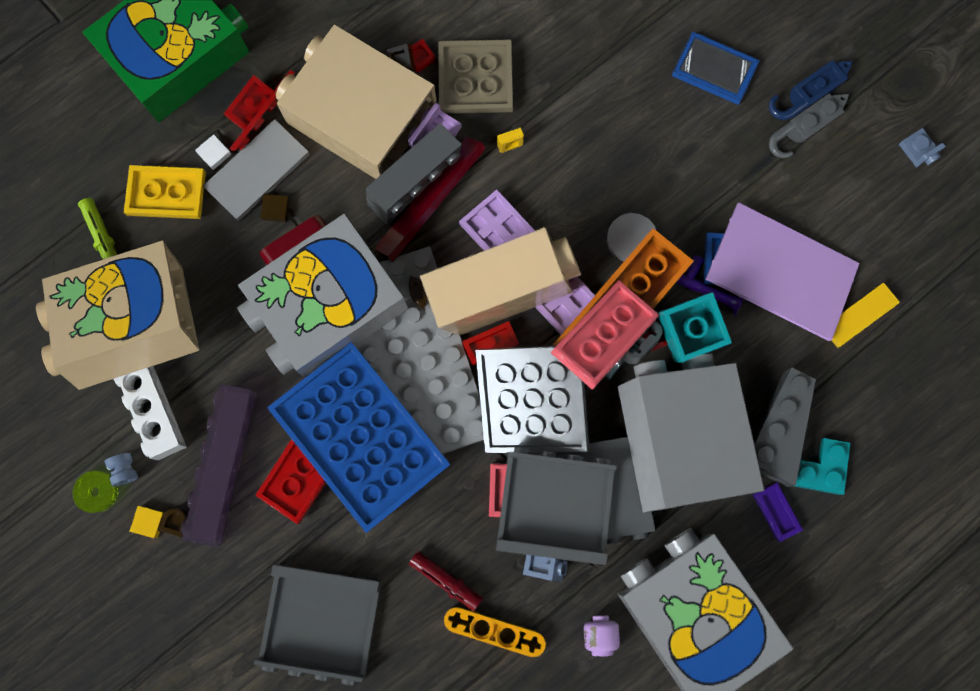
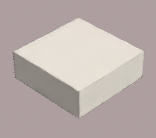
(213, 152)

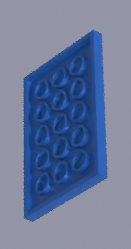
(358, 437)

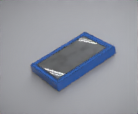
(715, 68)

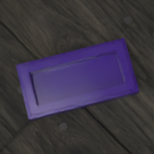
(777, 512)

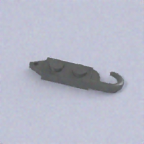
(809, 122)

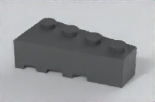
(412, 173)
(783, 427)

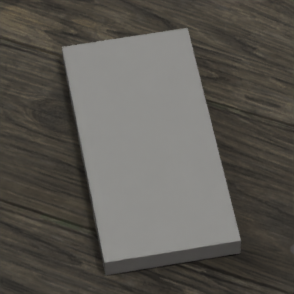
(256, 170)

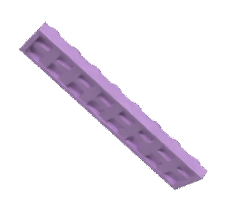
(498, 222)

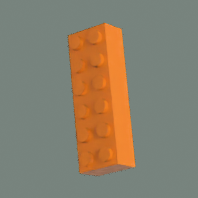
(647, 272)

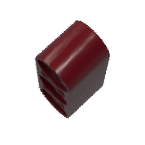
(292, 239)

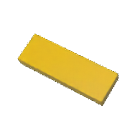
(863, 314)

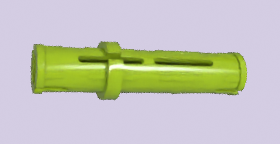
(88, 210)

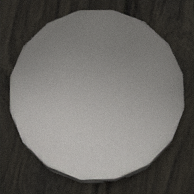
(627, 233)

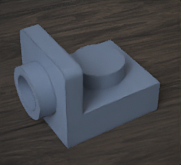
(921, 148)
(545, 568)

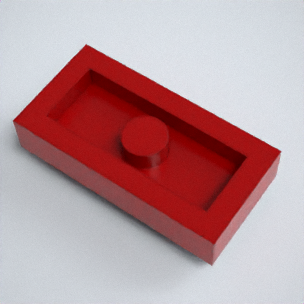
(497, 337)

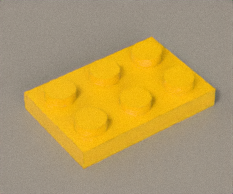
(164, 192)

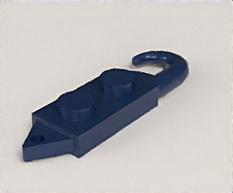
(813, 89)

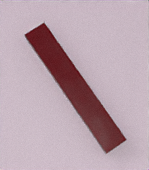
(428, 201)

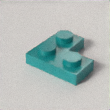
(829, 472)

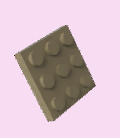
(475, 76)

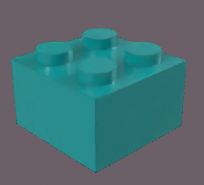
(693, 328)

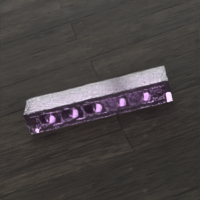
(219, 465)

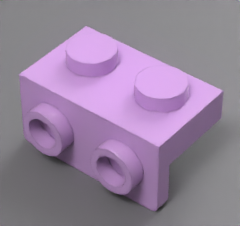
(430, 119)

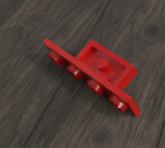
(249, 107)

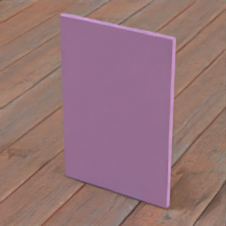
(783, 271)

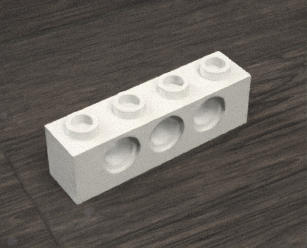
(170, 438)

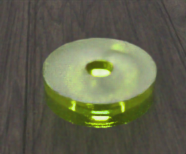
(83, 490)

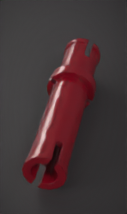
(450, 584)

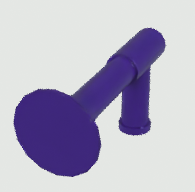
(689, 282)

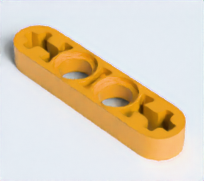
(493, 635)

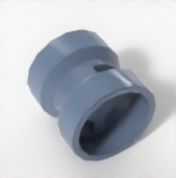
(121, 469)

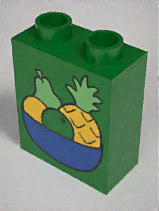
(168, 47)

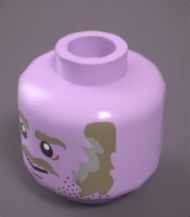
(601, 636)

